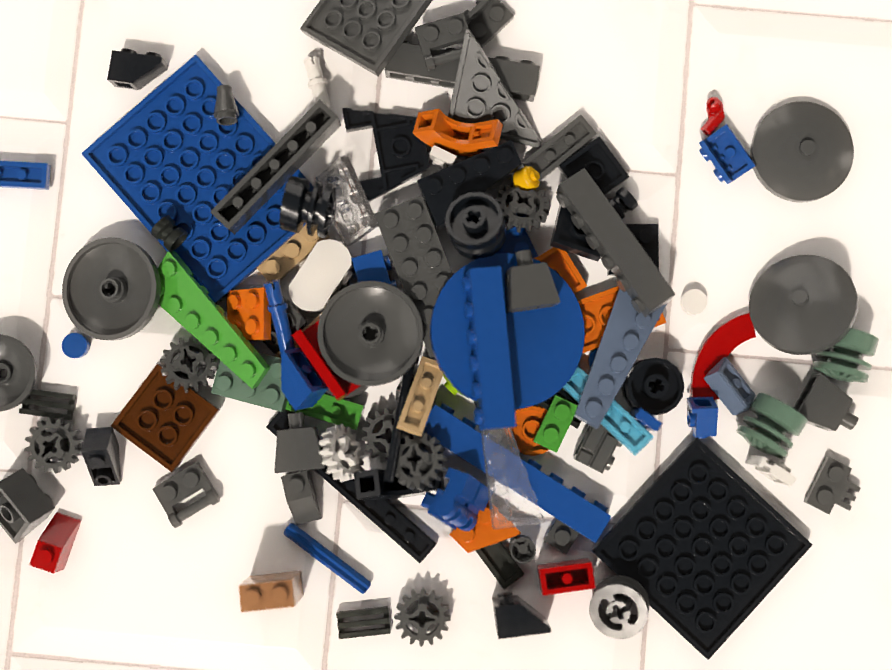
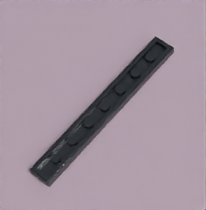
(380, 512)

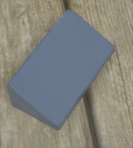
(730, 387)

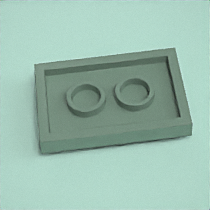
(266, 395)

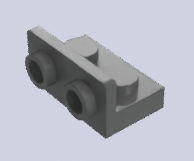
(487, 20)

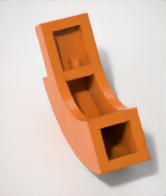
(454, 136)

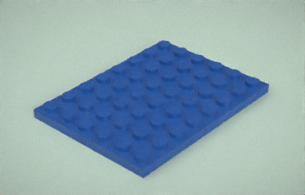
(181, 164)

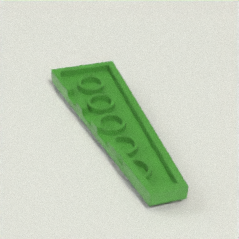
(205, 320)

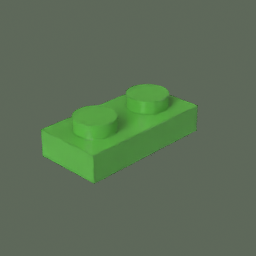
(555, 423)

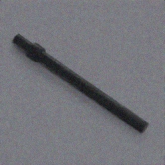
(397, 433)

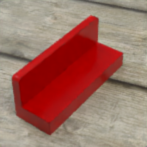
(309, 344)

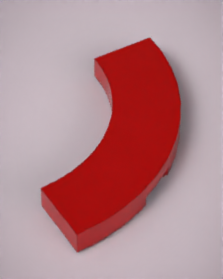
(715, 348)

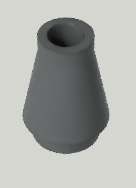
(225, 106)

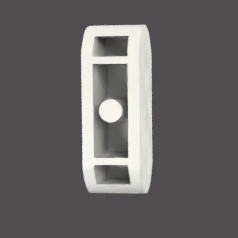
(321, 276)

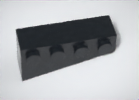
(473, 174)

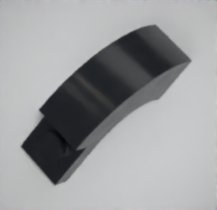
(370, 486)

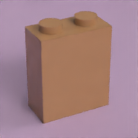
(270, 591)

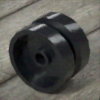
(476, 225)
(667, 381)

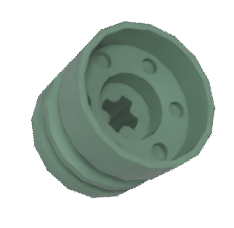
(845, 357)
(771, 426)

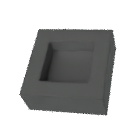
(561, 536)

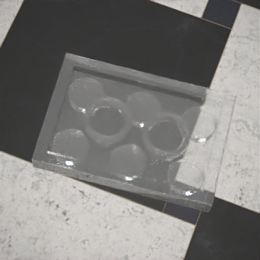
(353, 212)

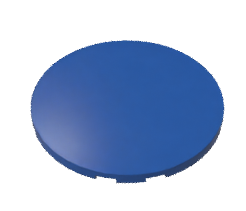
(542, 341)

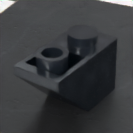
(134, 70)
(102, 456)

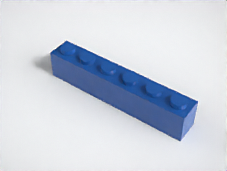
(489, 348)

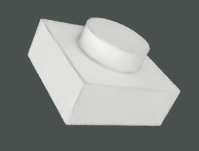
(442, 158)

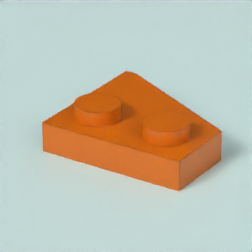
(482, 534)

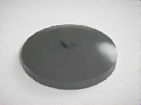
(802, 152)
(111, 289)
(803, 304)
(370, 333)

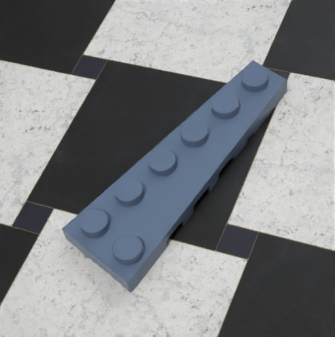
(617, 352)

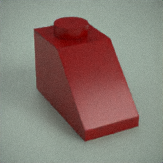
(55, 543)

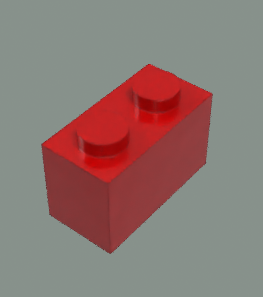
(566, 576)

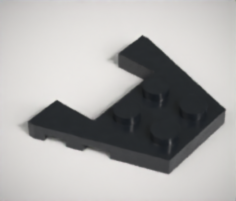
(398, 149)

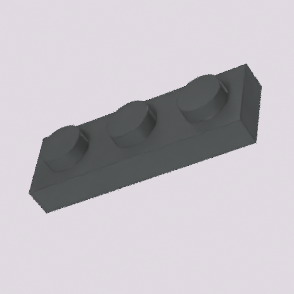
(561, 147)

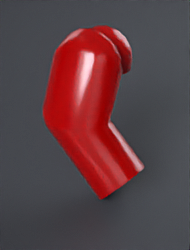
(715, 115)

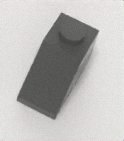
(301, 496)

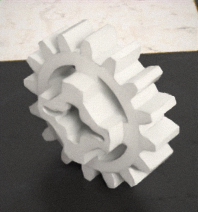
(341, 452)

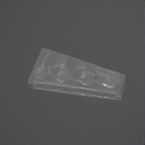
(509, 489)

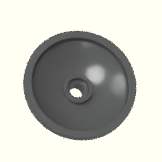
(20, 369)

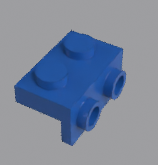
(726, 155)

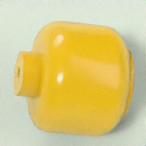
(526, 178)

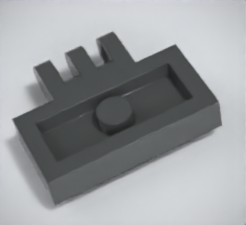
(831, 487)

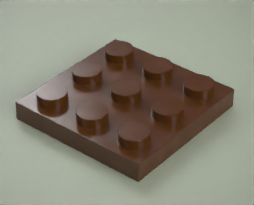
(164, 419)

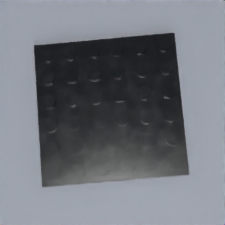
(702, 547)

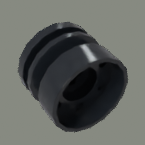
(307, 207)

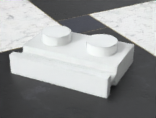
(776, 472)

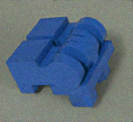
(459, 502)

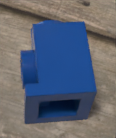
(703, 416)

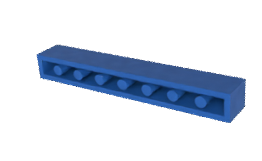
(552, 496)

